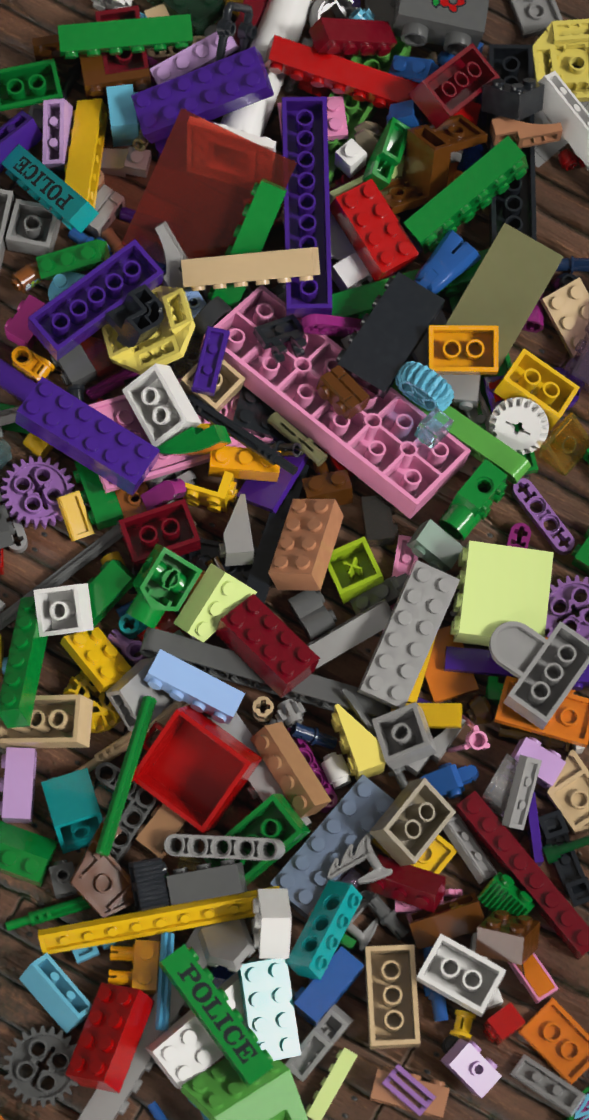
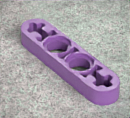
(546, 514)

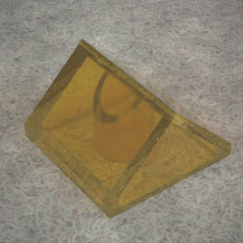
(565, 445)

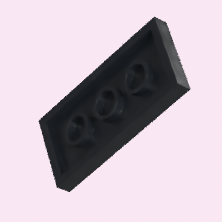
(253, 415)

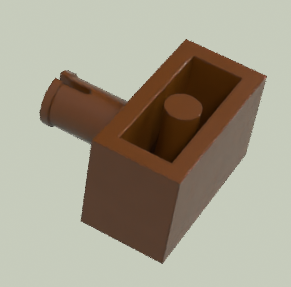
(328, 485)

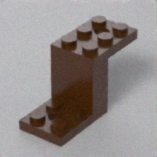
(92, 69)
(428, 161)

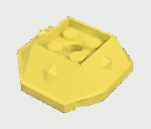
(561, 48)
(166, 344)

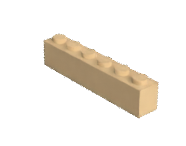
(250, 267)

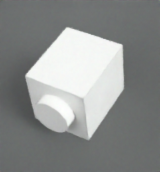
(350, 158)

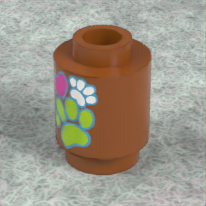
(26, 277)

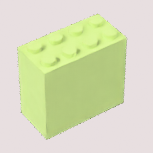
(500, 587)

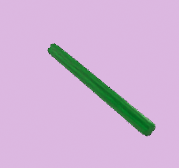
(126, 776)

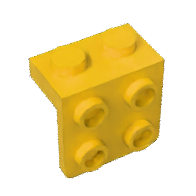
(213, 500)

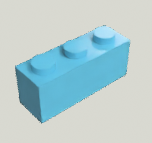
(56, 993)

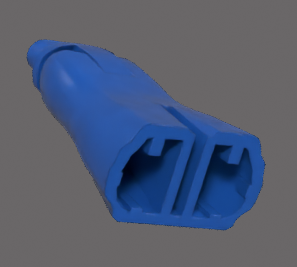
(447, 262)

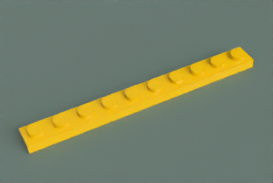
(148, 922)

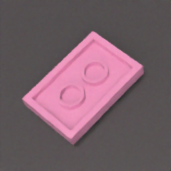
(335, 118)

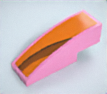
(535, 978)

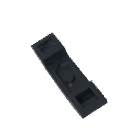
(568, 866)

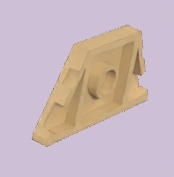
(571, 793)

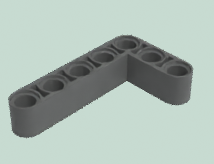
(134, 808)

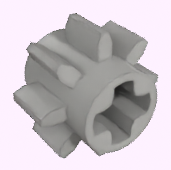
(290, 712)

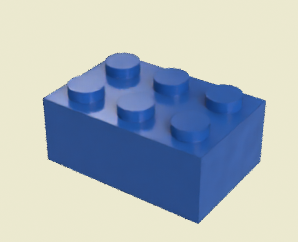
(324, 993)

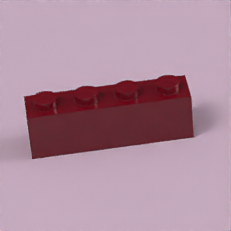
(352, 36)

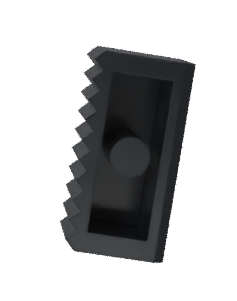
(149, 883)

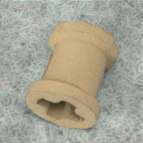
(263, 701)

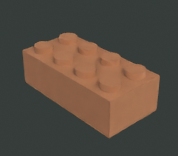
(306, 544)

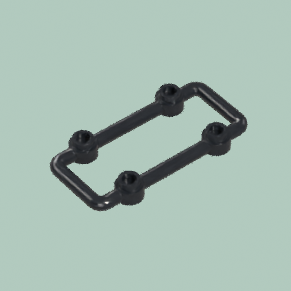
(227, 28)

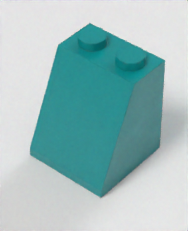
(73, 809)

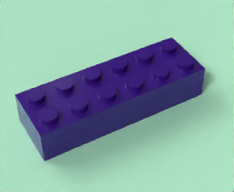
(204, 92)
(83, 306)
(87, 436)

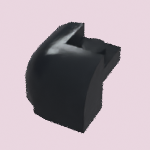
(137, 317)

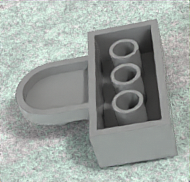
(543, 666)

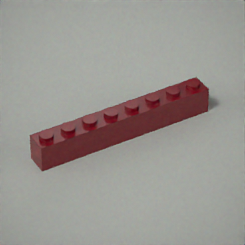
(525, 873)

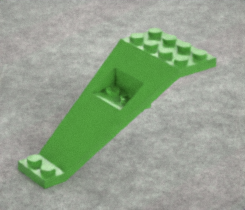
(224, 1096)

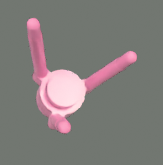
(475, 739)

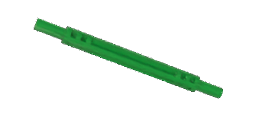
(50, 912)

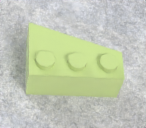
(210, 601)

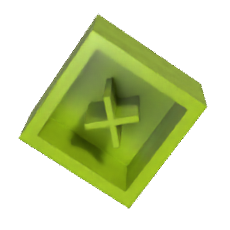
(354, 569)

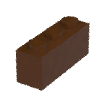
(450, 919)

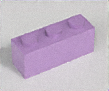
(56, 133)
(18, 785)

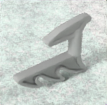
(363, 852)
(363, 937)

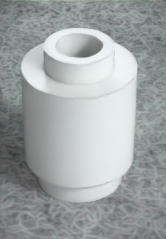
(336, 770)

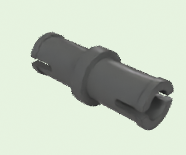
(388, 917)

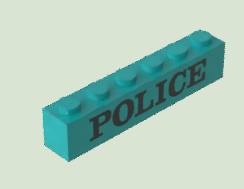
(50, 189)

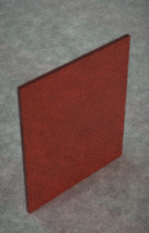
(203, 188)

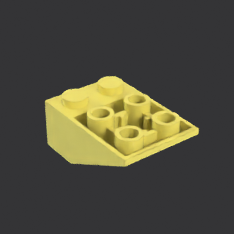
(359, 744)

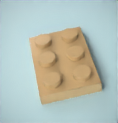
(569, 313)

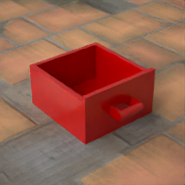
(195, 767)

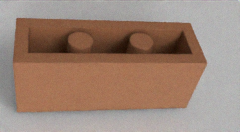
(382, 1095)

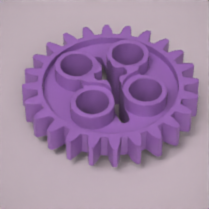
(18, 499)
(565, 594)

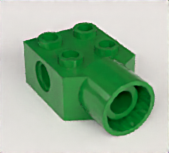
(474, 501)
(161, 585)

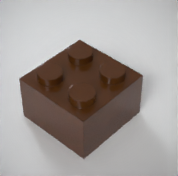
(507, 937)

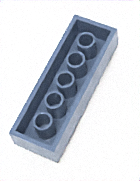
(345, 825)

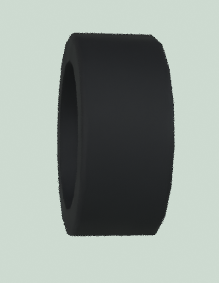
(210, 315)

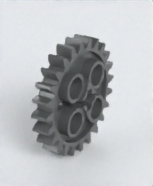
(23, 1056)

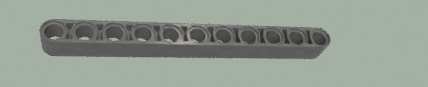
(230, 667)

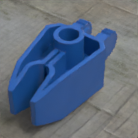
(450, 780)

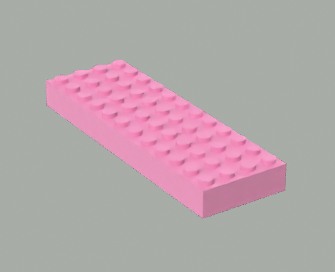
(373, 444)

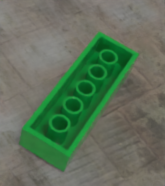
(467, 194)

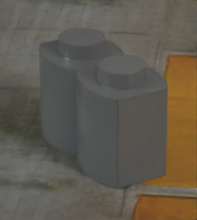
(312, 614)

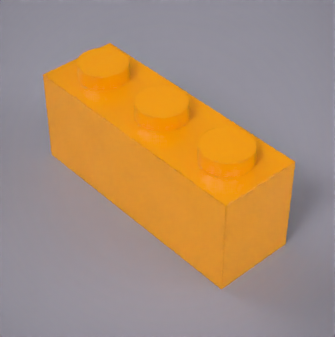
(242, 463)

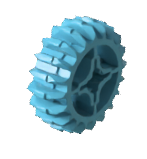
(424, 386)

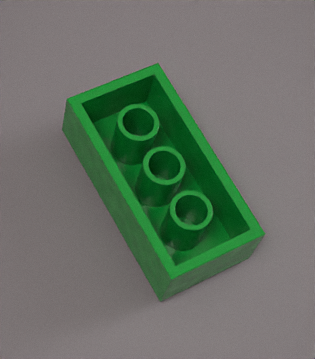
(270, 820)

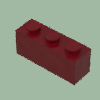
(409, 885)

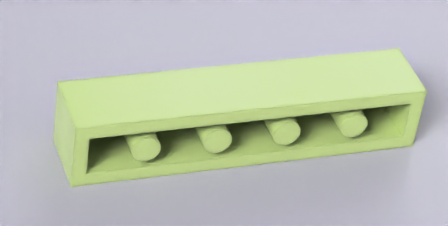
(331, 1084)

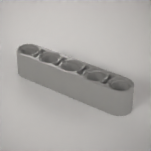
(351, 632)
(213, 847)

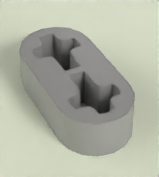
(19, 530)

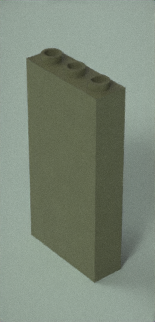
(507, 286)

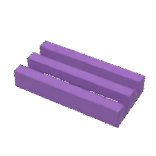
(412, 1080)

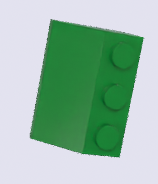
(29, 84)
(25, 854)

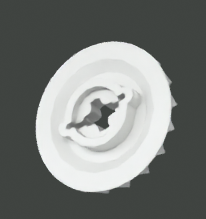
(532, 419)

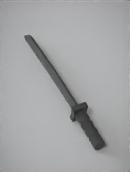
(368, 724)

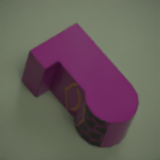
(164, 493)

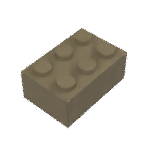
(412, 822)

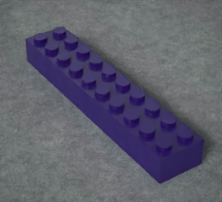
(307, 200)

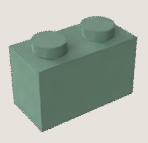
(435, 546)

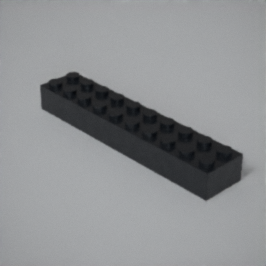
(518, 202)

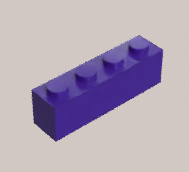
(18, 130)

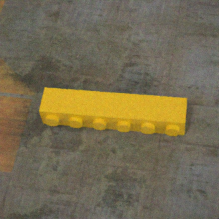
(86, 148)

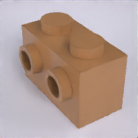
(163, 823)

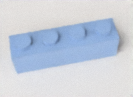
(194, 687)

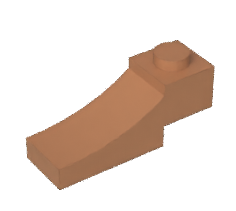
(524, 133)

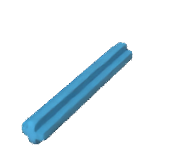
(164, 985)

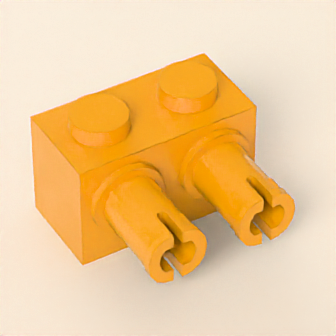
(145, 961)

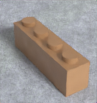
(290, 769)

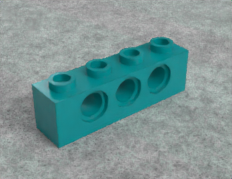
(324, 929)

